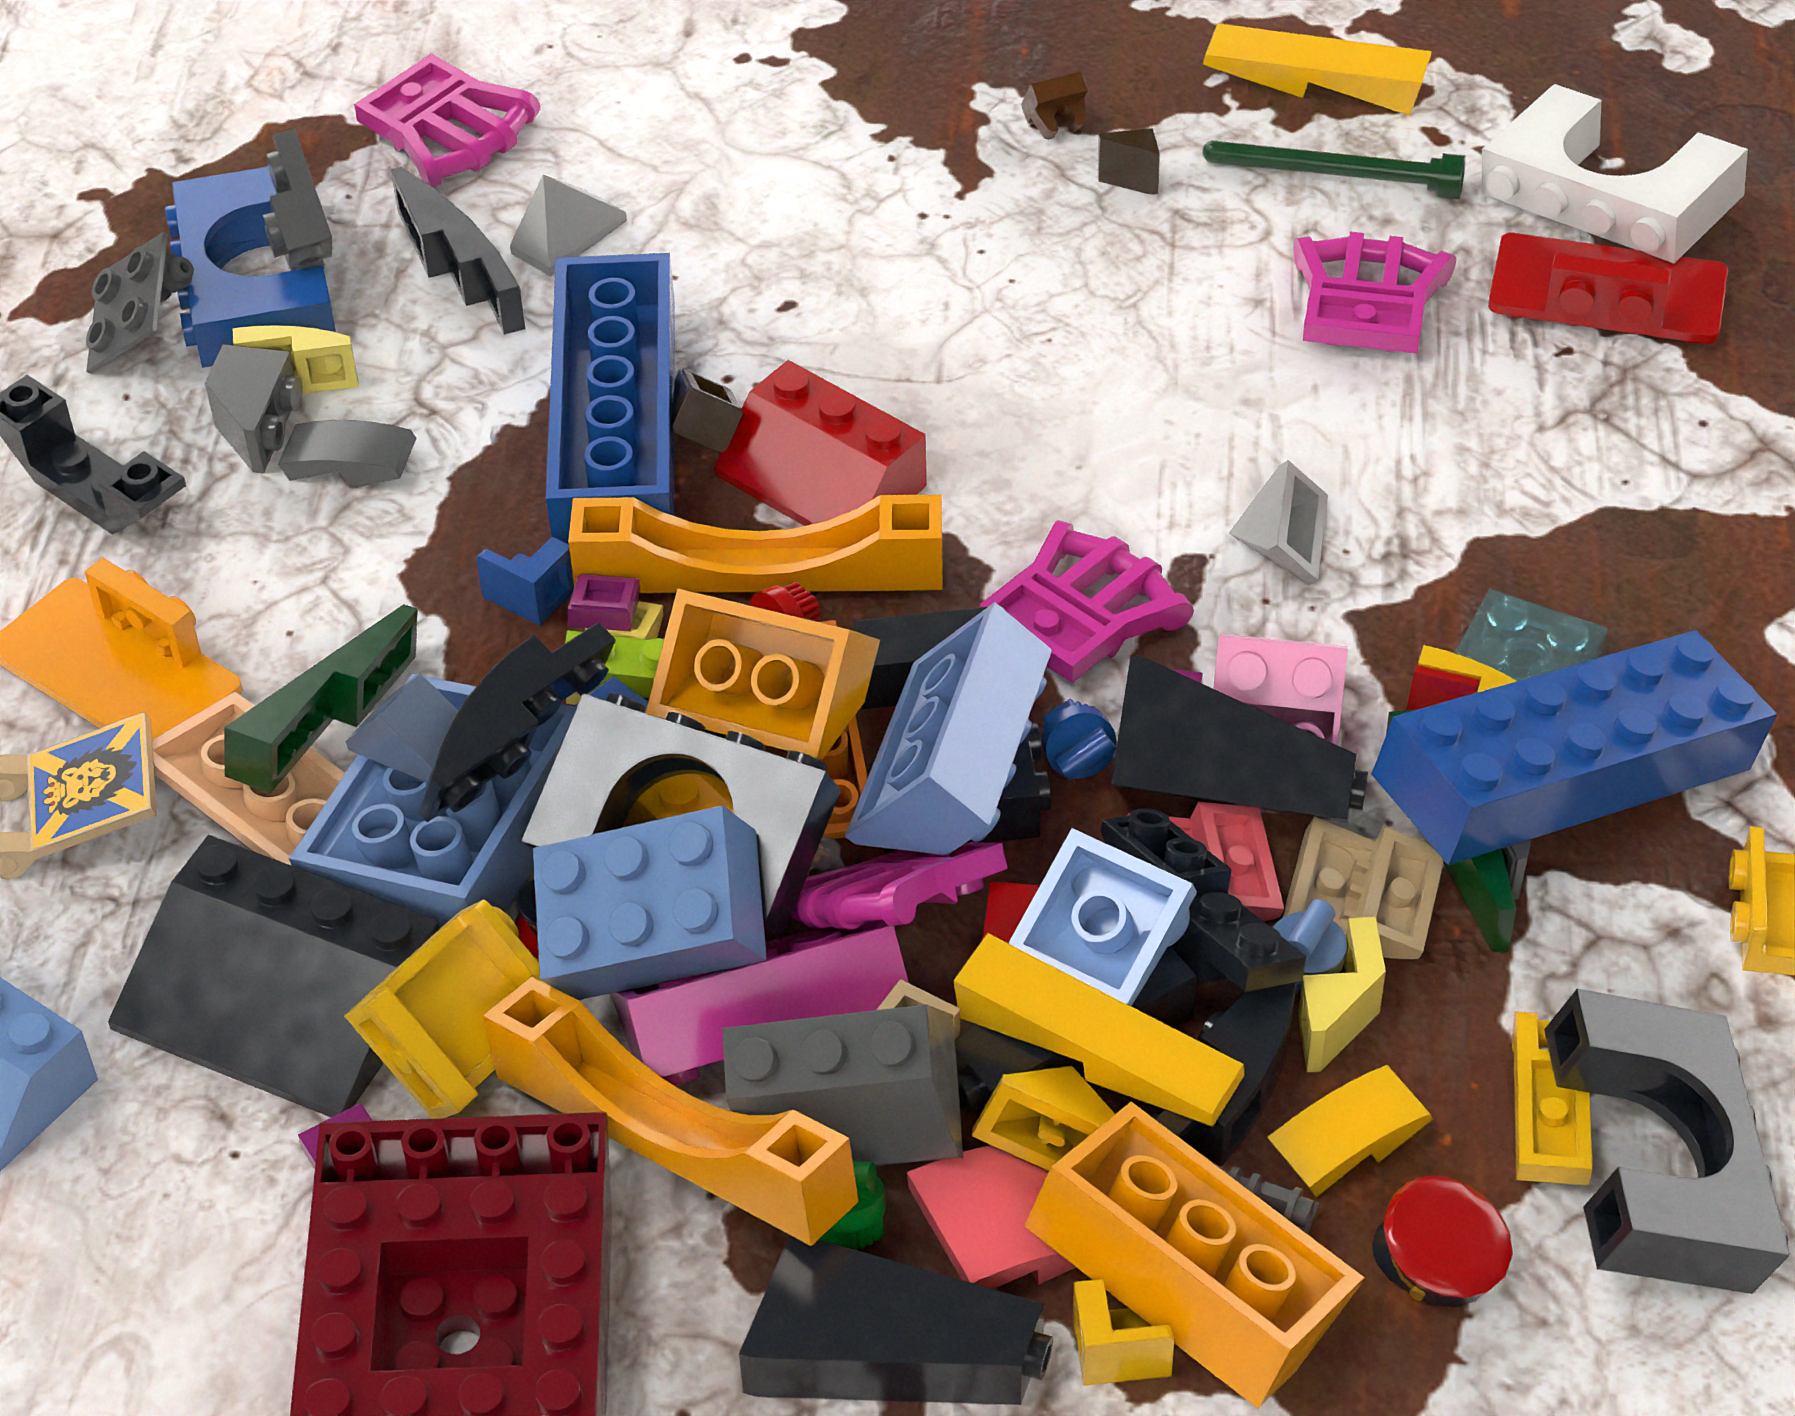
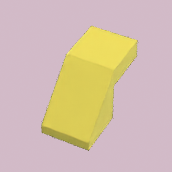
(1342, 1004)

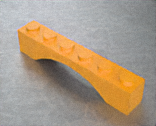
(878, 547)
(766, 1164)

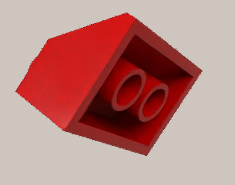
(819, 448)

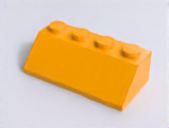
(1192, 1252)

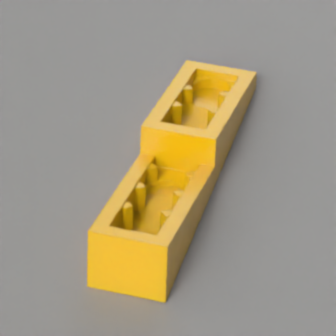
(1290, 60)
(1114, 1041)

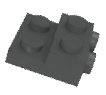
(296, 217)

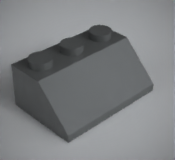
(866, 1074)

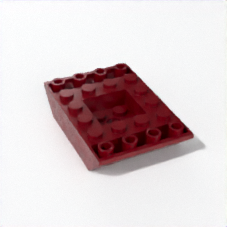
(448, 1233)

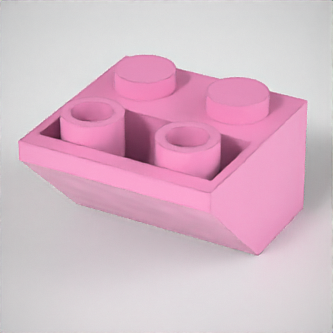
(1285, 679)

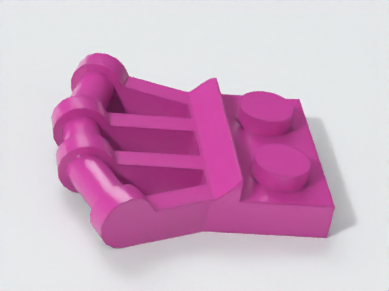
(429, 95)
(1365, 311)
(1085, 628)
(894, 885)

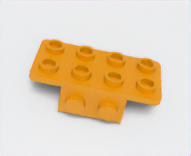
(115, 651)

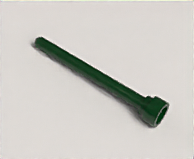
(1439, 175)

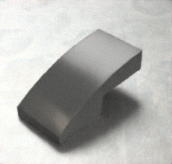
(357, 449)

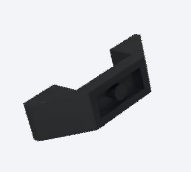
(42, 438)

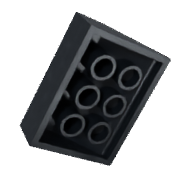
(260, 969)

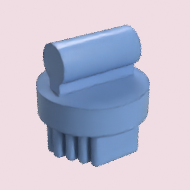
(1316, 937)

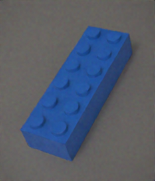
(611, 383)
(1571, 745)

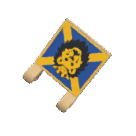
(78, 790)

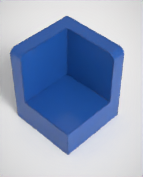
(526, 584)

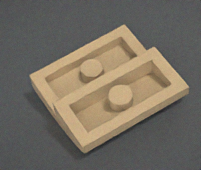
(1369, 878)

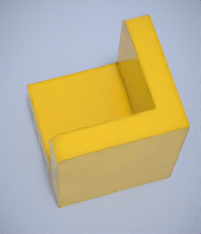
(1117, 1342)

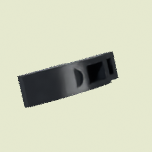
(505, 709)
(1221, 933)
(1257, 1035)

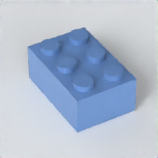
(648, 903)

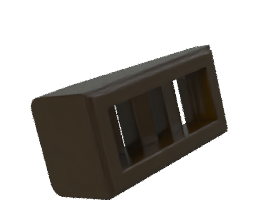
(704, 410)

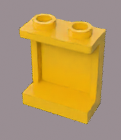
(1766, 907)
(432, 1007)

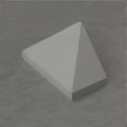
(562, 223)
(1286, 522)

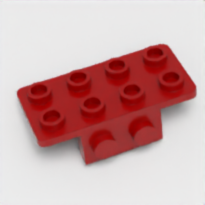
(1608, 288)

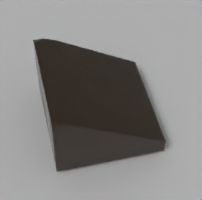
(1129, 160)

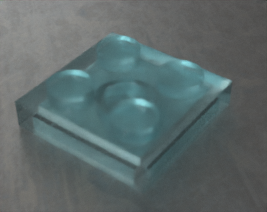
(1528, 638)

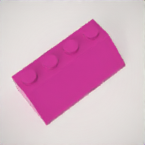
(806, 975)

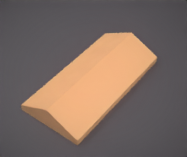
(268, 823)

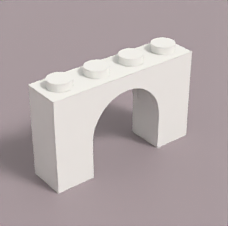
(1654, 212)

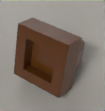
(1055, 98)

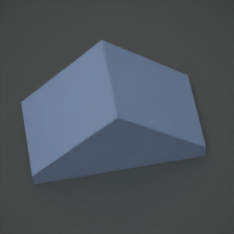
(406, 729)

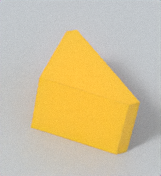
(1041, 1114)

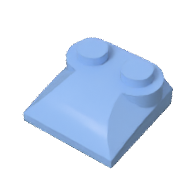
(1104, 916)

